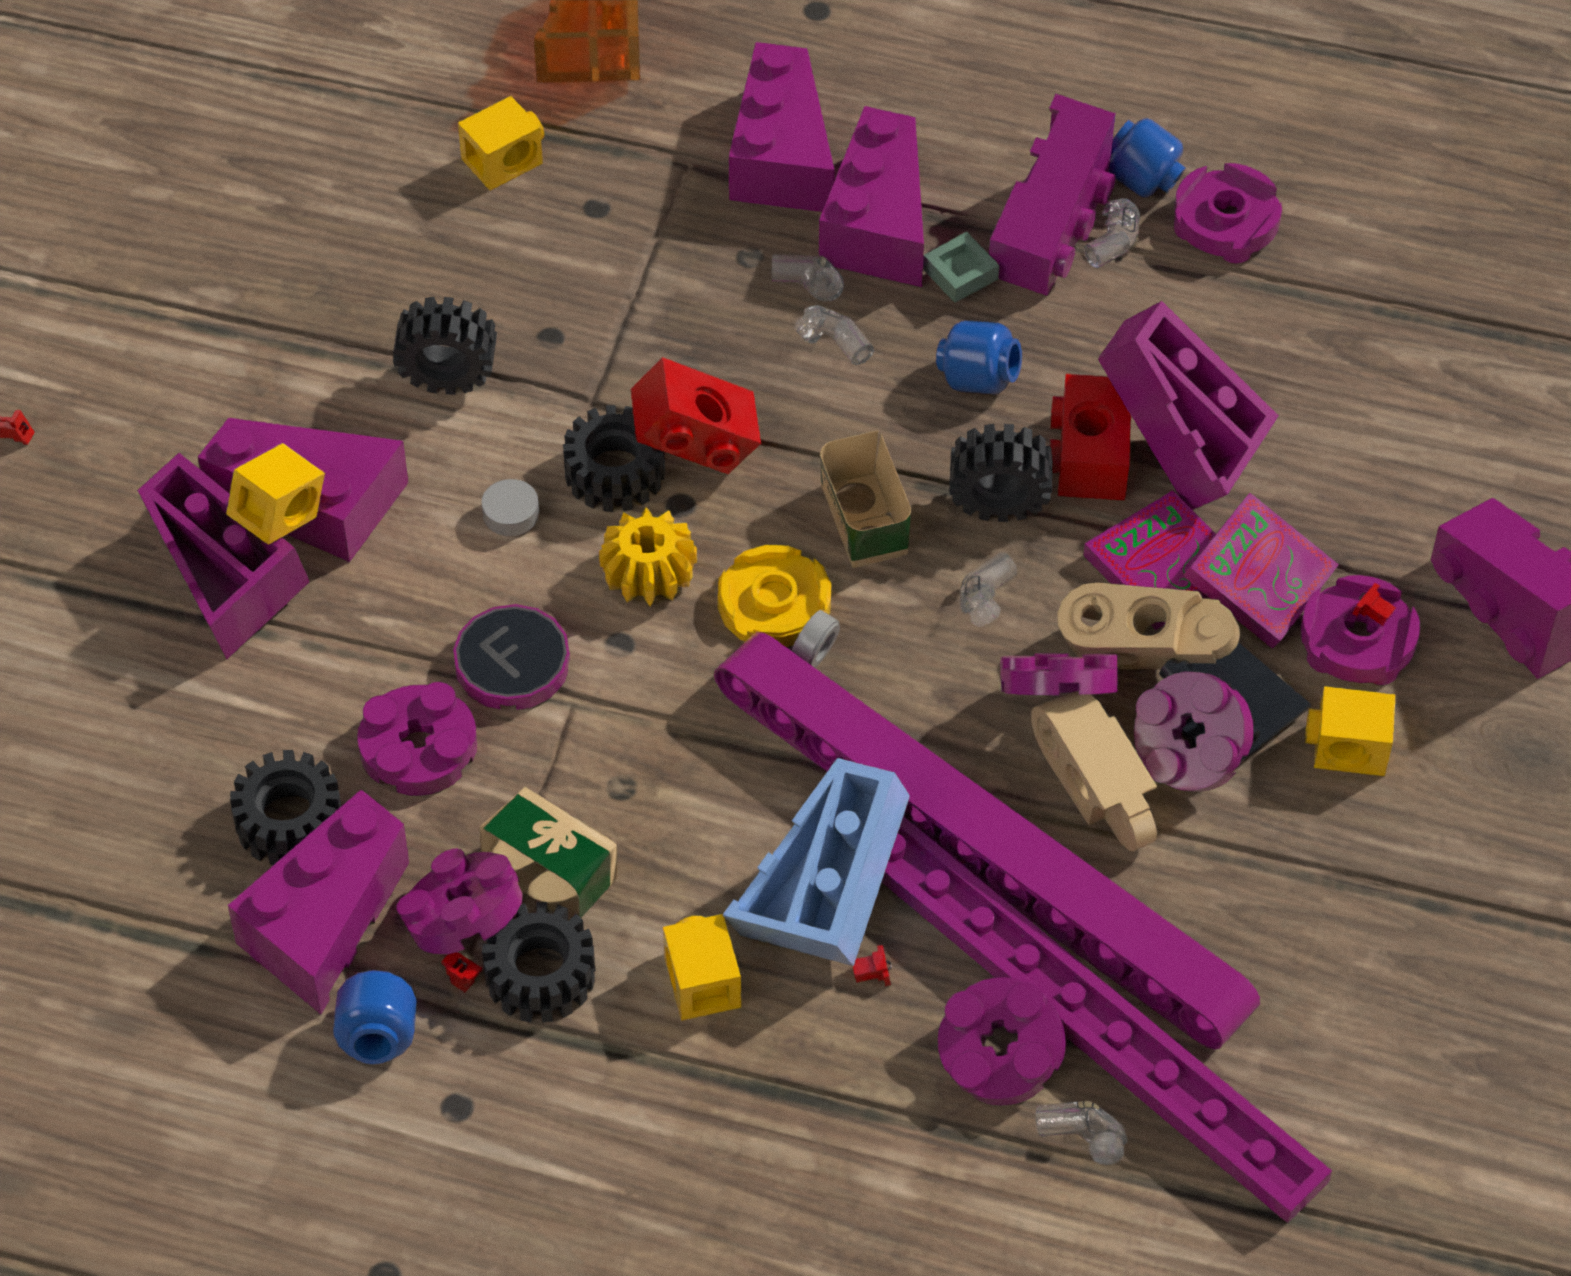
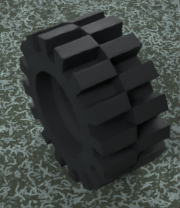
(466, 333)
(1001, 473)
(609, 483)
(275, 781)
(540, 992)

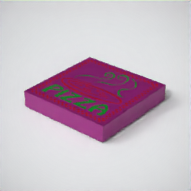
(1152, 547)
(1260, 570)

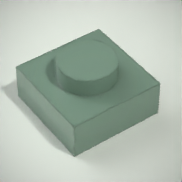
(960, 267)

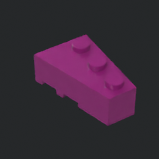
(780, 134)
(1057, 198)
(875, 202)
(1186, 403)
(358, 484)
(226, 567)
(1510, 582)
(321, 898)

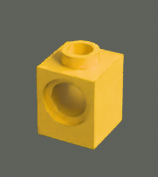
(501, 142)
(275, 493)
(1352, 731)
(702, 966)

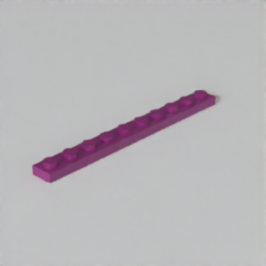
(1106, 1026)

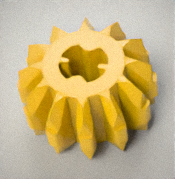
(648, 556)

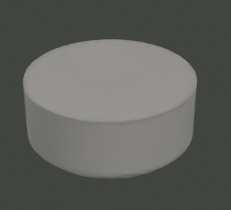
(510, 507)
(816, 638)

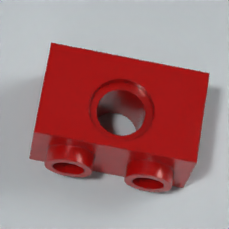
(695, 416)
(1093, 439)

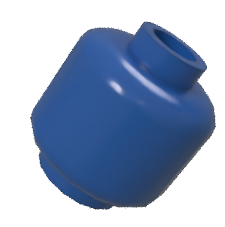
(1146, 157)
(979, 357)
(374, 1016)

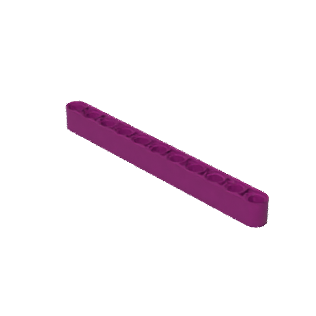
(996, 844)

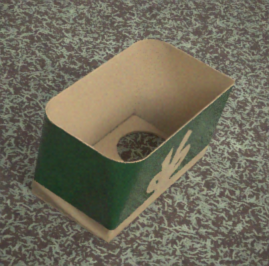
(854, 461)
(551, 852)

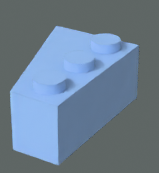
(828, 867)

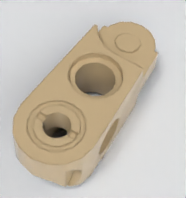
(1193, 630)
(1096, 766)

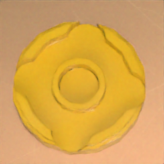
(772, 593)

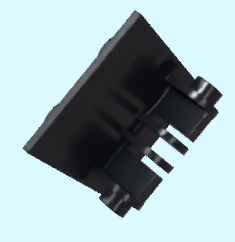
(1267, 695)

